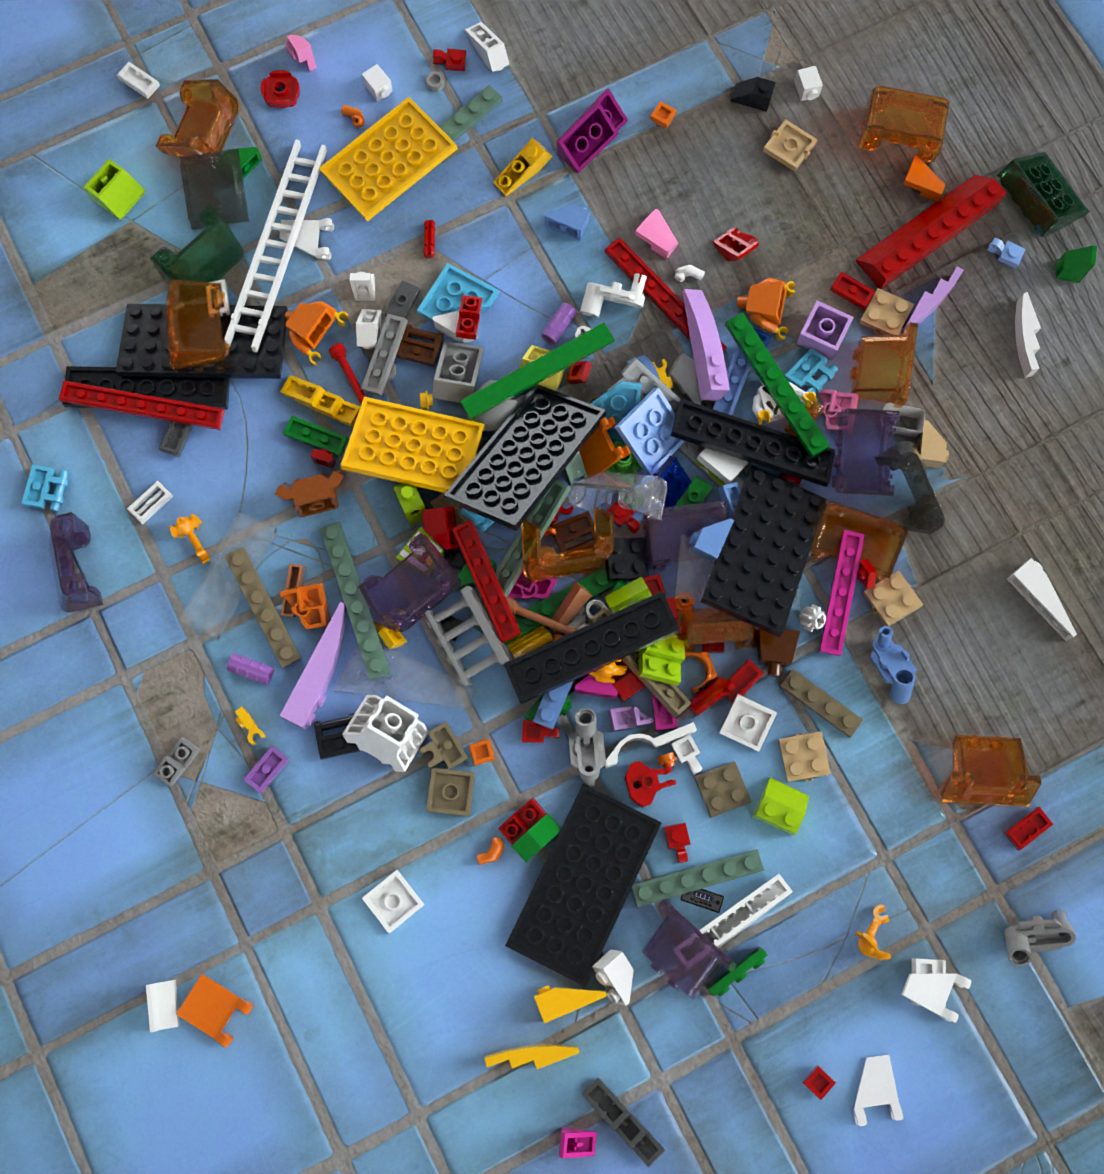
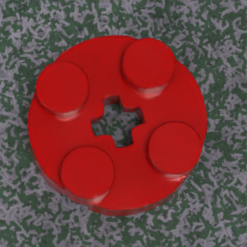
(282, 99)

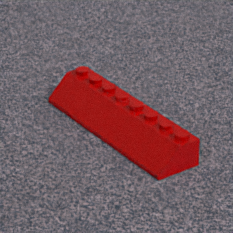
(931, 229)

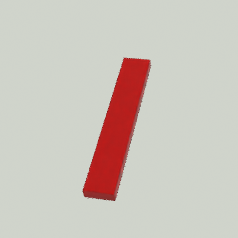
(486, 581)

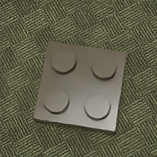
(722, 789)
(450, 792)

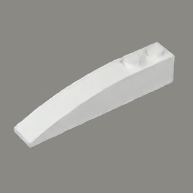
(746, 911)

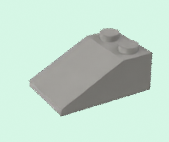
(457, 371)

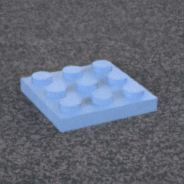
(648, 431)

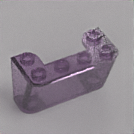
(69, 534)

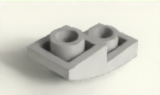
(177, 761)

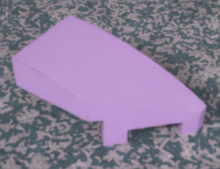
(627, 718)

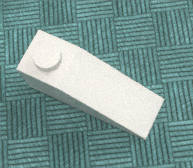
(488, 46)

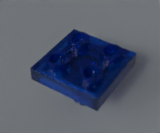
(676, 480)

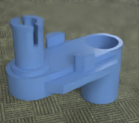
(894, 666)

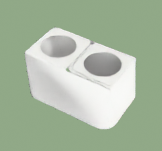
(908, 412)

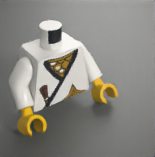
(767, 410)

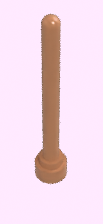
(516, 609)

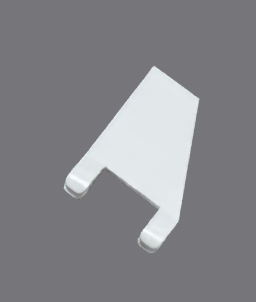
(309, 236)
(932, 991)
(876, 1089)

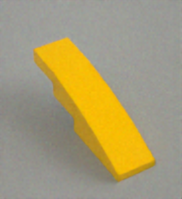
(320, 400)
(541, 1054)

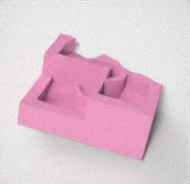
(300, 49)

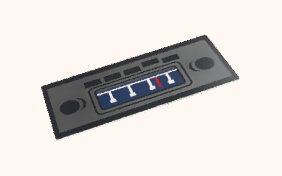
(704, 899)

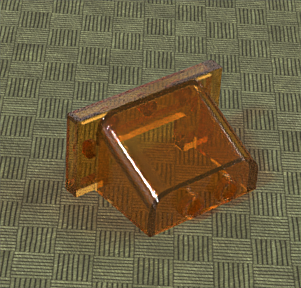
(884, 366)
(714, 626)
(989, 772)

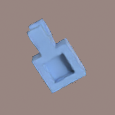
(1009, 252)

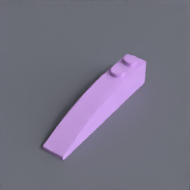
(705, 346)
(317, 675)

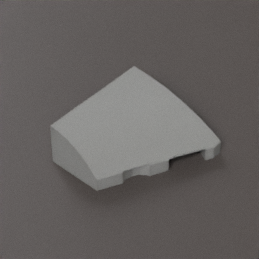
(684, 375)

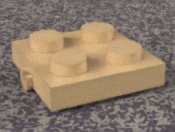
(790, 145)
(886, 313)
(892, 599)
(804, 756)

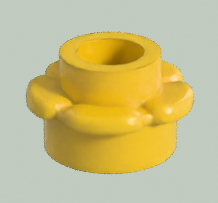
(425, 400)

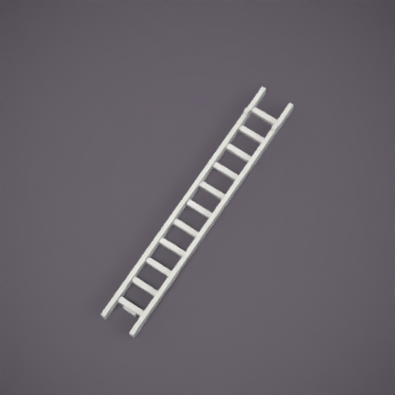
(264, 241)

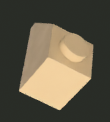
(932, 447)

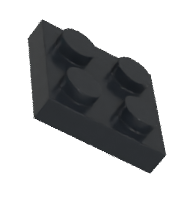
(627, 560)

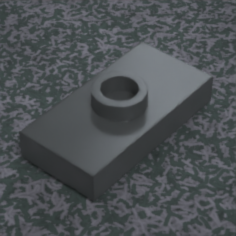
(403, 300)
(175, 438)

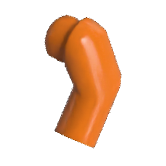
(355, 114)
(493, 853)

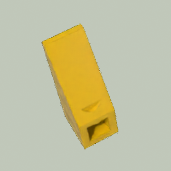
(523, 167)

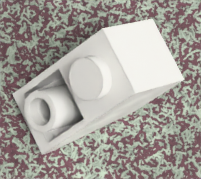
(616, 975)

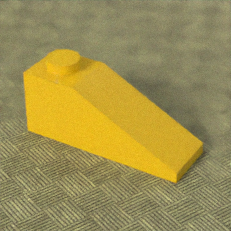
(563, 1000)

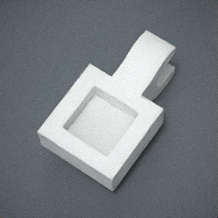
(687, 751)

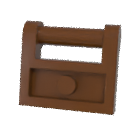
(420, 351)
(573, 529)

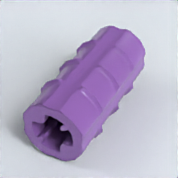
(558, 323)
(250, 669)

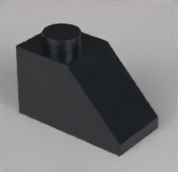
(754, 93)

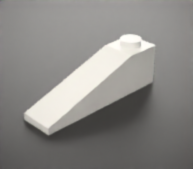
(1038, 591)

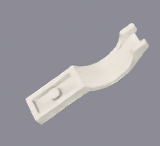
(654, 742)

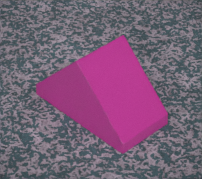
(595, 688)
(577, 1143)

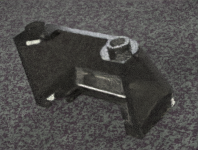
(927, 513)

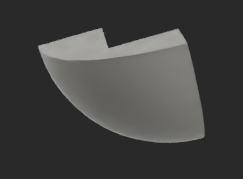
(496, 416)

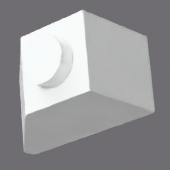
(447, 324)
(368, 328)

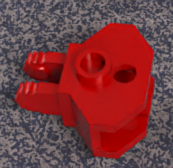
(648, 782)

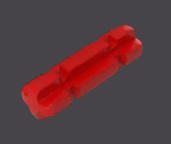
(429, 238)

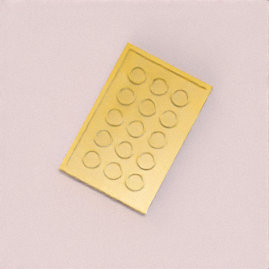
(388, 158)
(411, 445)

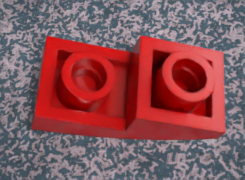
(469, 317)
(522, 820)

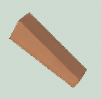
(294, 579)
(571, 605)

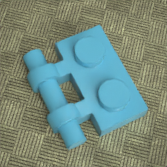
(807, 368)
(39, 485)

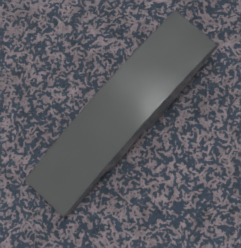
(623, 1122)

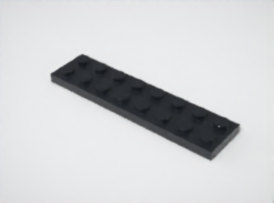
(195, 390)
(750, 442)
(592, 647)

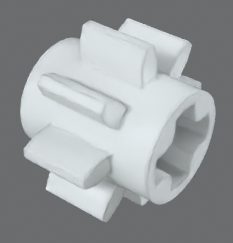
(812, 617)

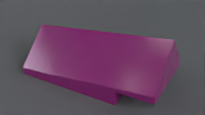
(591, 132)

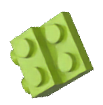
(663, 661)

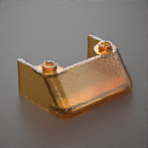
(544, 562)

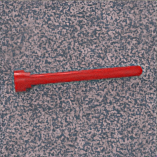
(338, 353)

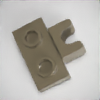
(444, 747)

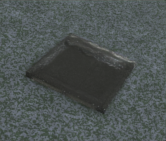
(217, 182)

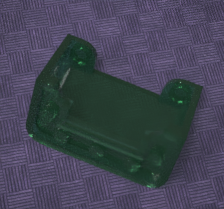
(205, 257)

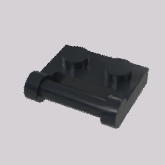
(334, 744)

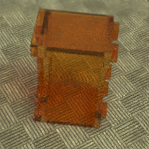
(906, 120)

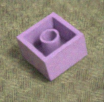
(824, 330)

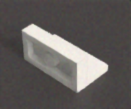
(162, 1005)

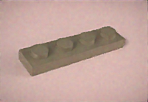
(821, 703)

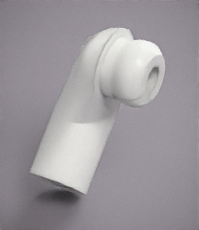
(686, 271)
(578, 619)

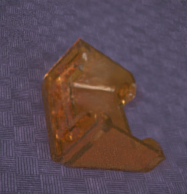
(205, 122)
(194, 323)
(881, 540)

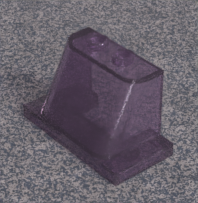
(684, 953)

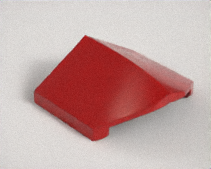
(735, 244)

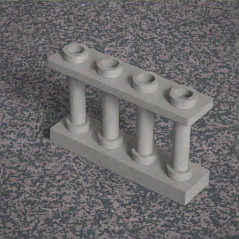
(489, 636)

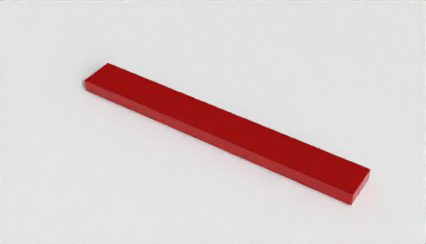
(654, 287)
(141, 405)

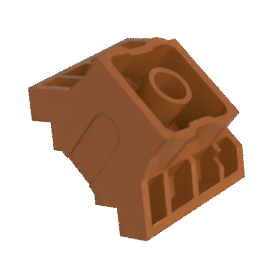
(313, 493)

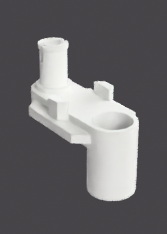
(596, 293)

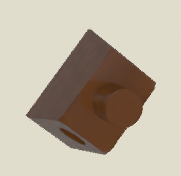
(776, 650)

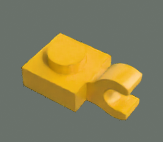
(662, 374)
(390, 637)
(246, 721)

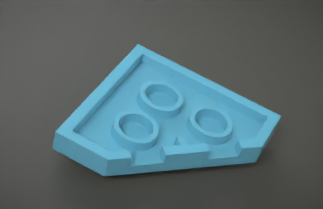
(448, 290)
(618, 403)

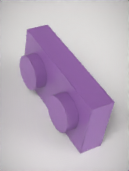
(266, 769)

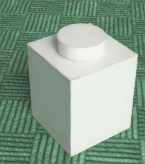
(377, 82)
(808, 83)

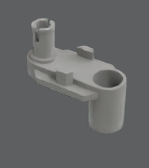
(587, 747)
(1038, 936)

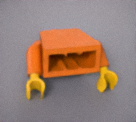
(766, 304)
(309, 324)

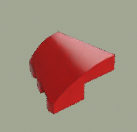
(710, 695)

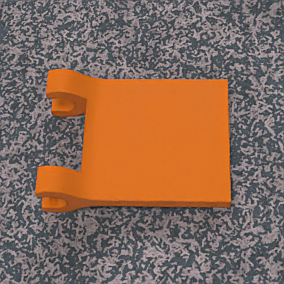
(599, 450)
(211, 1007)

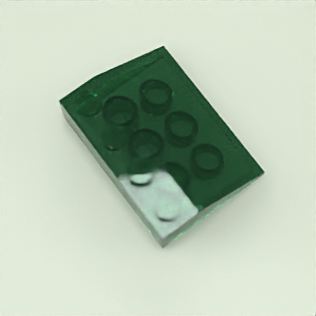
(1042, 193)

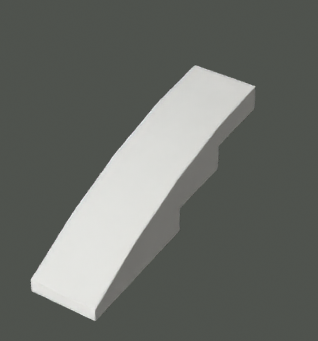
(1025, 331)

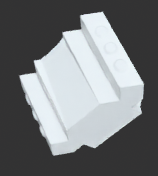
(386, 731)

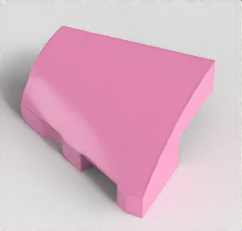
(658, 234)
(833, 403)

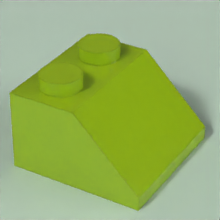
(781, 807)

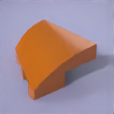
(924, 179)
(309, 604)

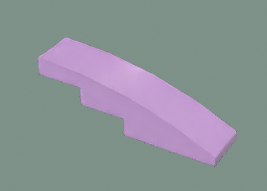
(930, 302)

